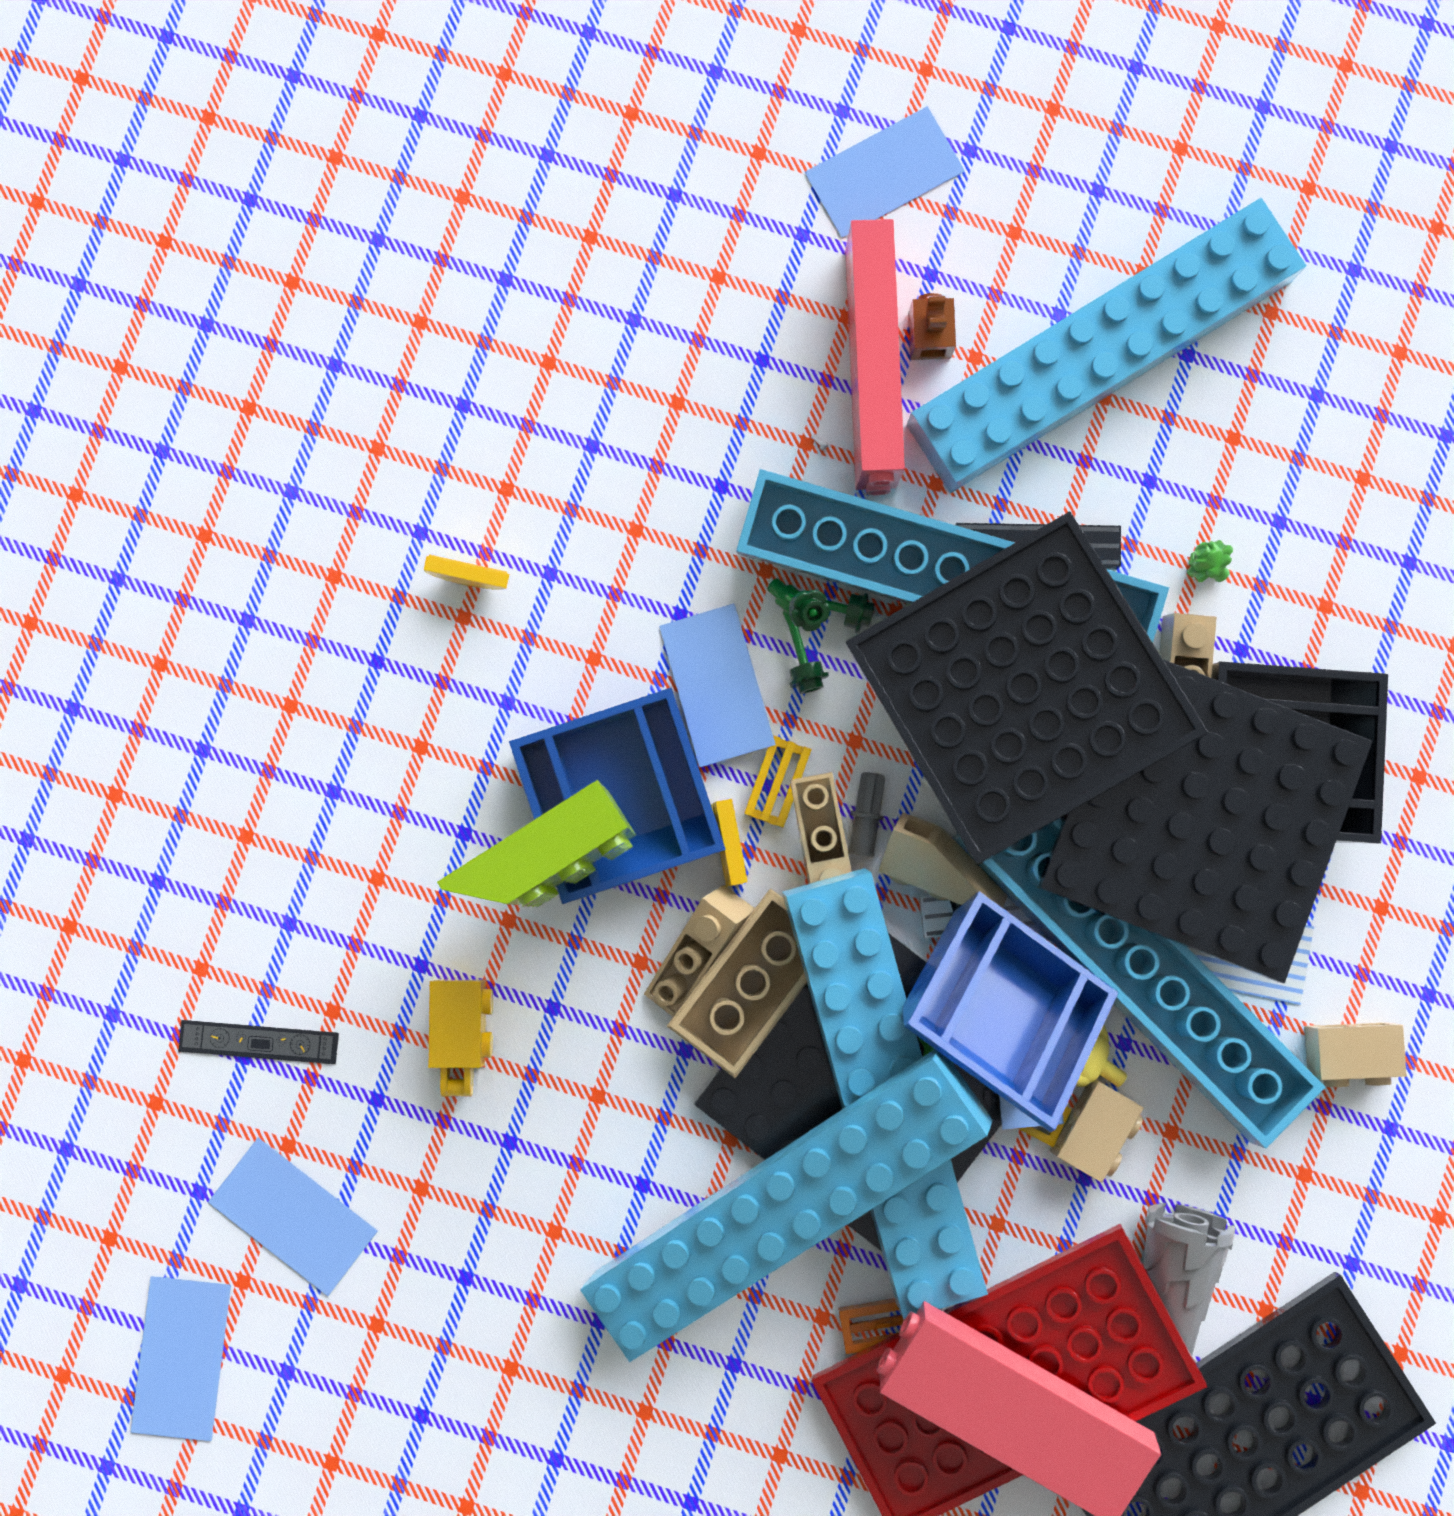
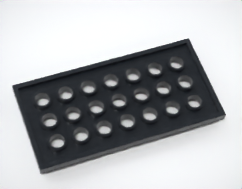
(1331, 1462)

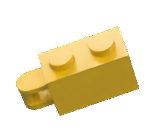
(459, 1031)

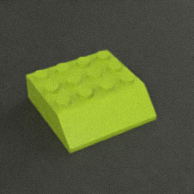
(547, 852)

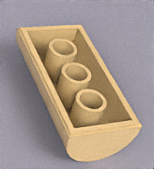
(744, 989)

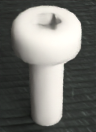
(823, 445)

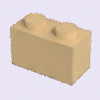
(1356, 1052)
(1098, 1130)

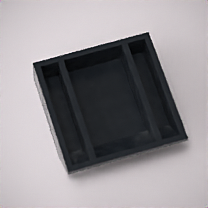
(1342, 699)

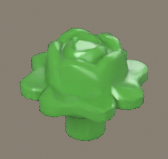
(1210, 561)

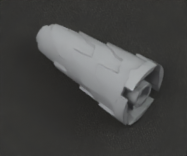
(1186, 1262)

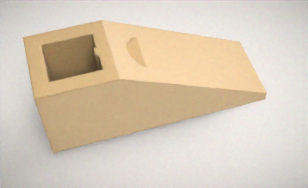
(1189, 641)
(820, 827)
(935, 862)
(698, 947)

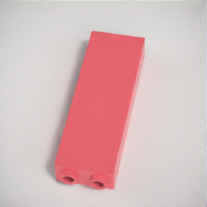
(874, 356)
(1017, 1412)

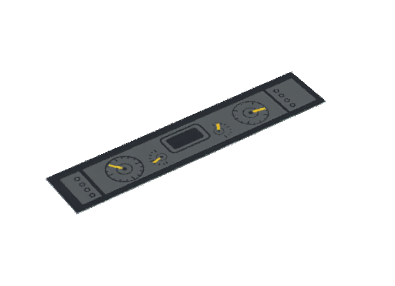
(258, 1042)

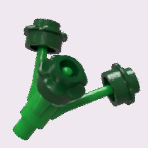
(809, 611)

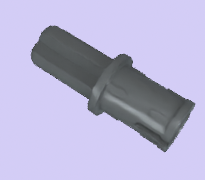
(867, 814)

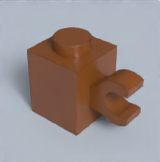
(932, 327)

